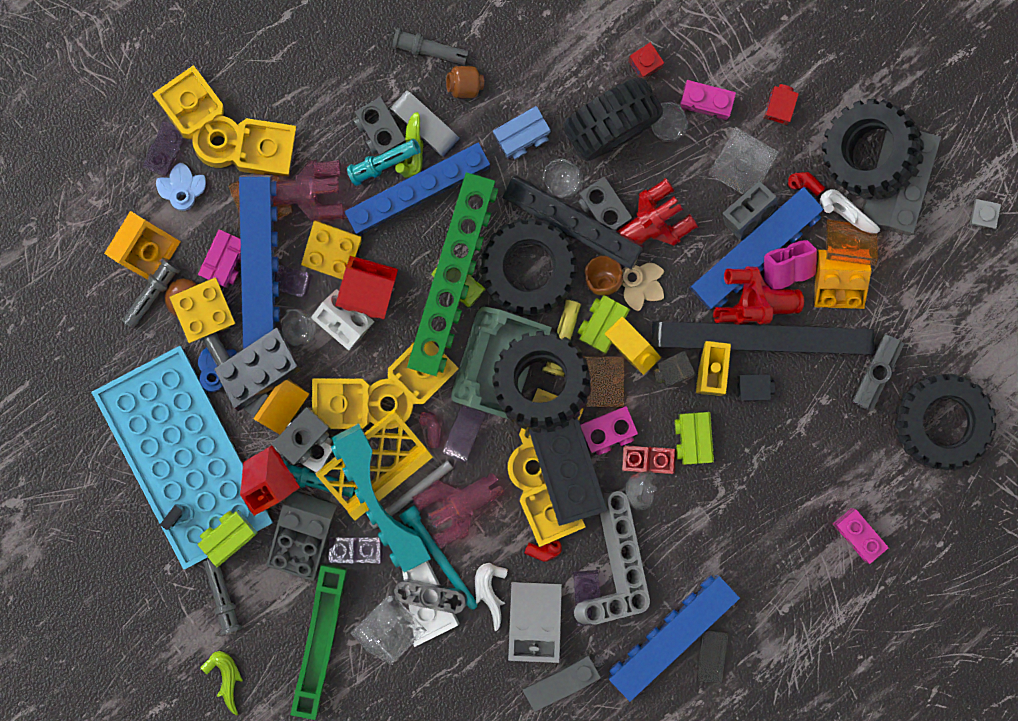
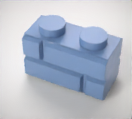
(522, 133)

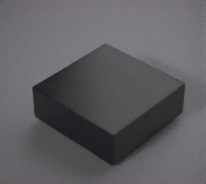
(172, 517)

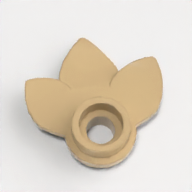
(644, 287)

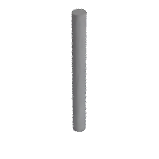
(418, 488)

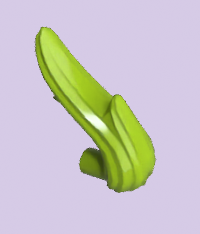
(413, 164)
(229, 676)

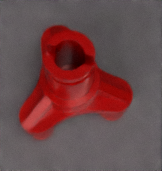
(652, 219)
(757, 300)

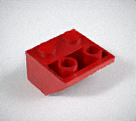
(366, 287)
(266, 480)

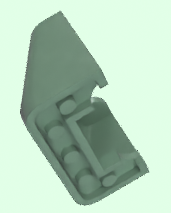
(488, 337)

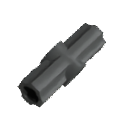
(870, 387)

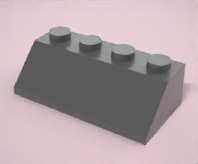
(901, 211)

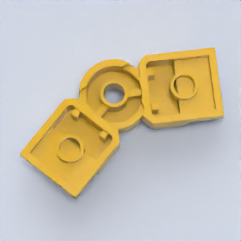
(198, 116)
(353, 401)
(535, 495)

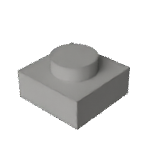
(985, 214)

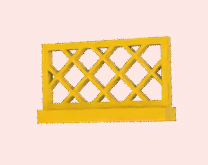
(390, 476)

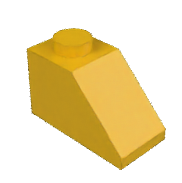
(632, 345)
(713, 369)

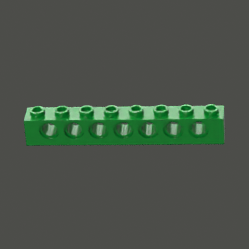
(471, 187)

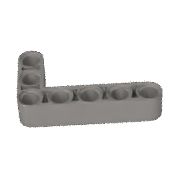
(620, 567)

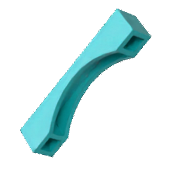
(404, 542)

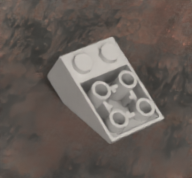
(535, 622)

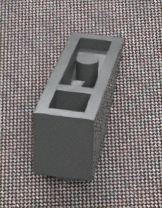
(562, 682)

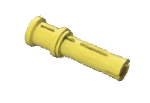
(565, 329)

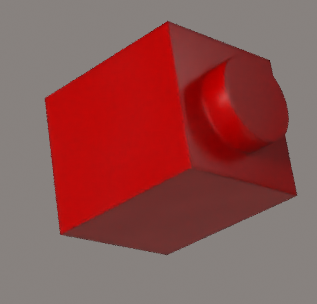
(646, 61)
(781, 104)

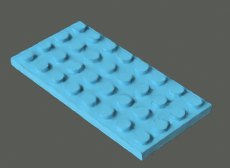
(177, 449)

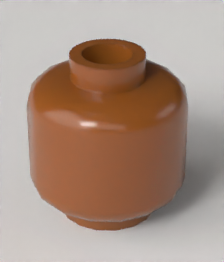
(464, 82)

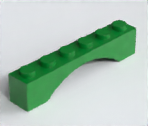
(319, 641)

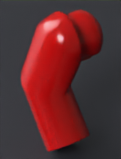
(805, 180)
(544, 552)

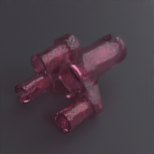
(306, 187)
(457, 506)

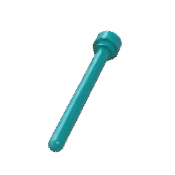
(412, 518)

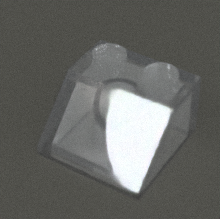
(743, 161)
(388, 630)

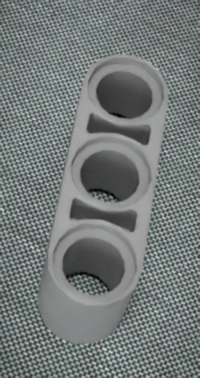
(432, 129)

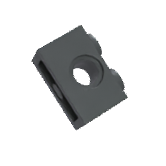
(287, 441)

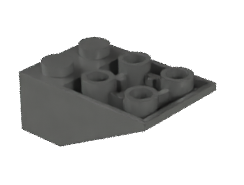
(301, 535)

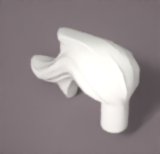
(835, 201)
(485, 592)

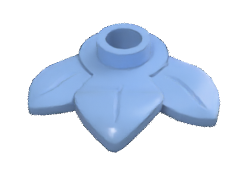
(181, 183)

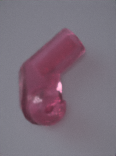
(434, 429)

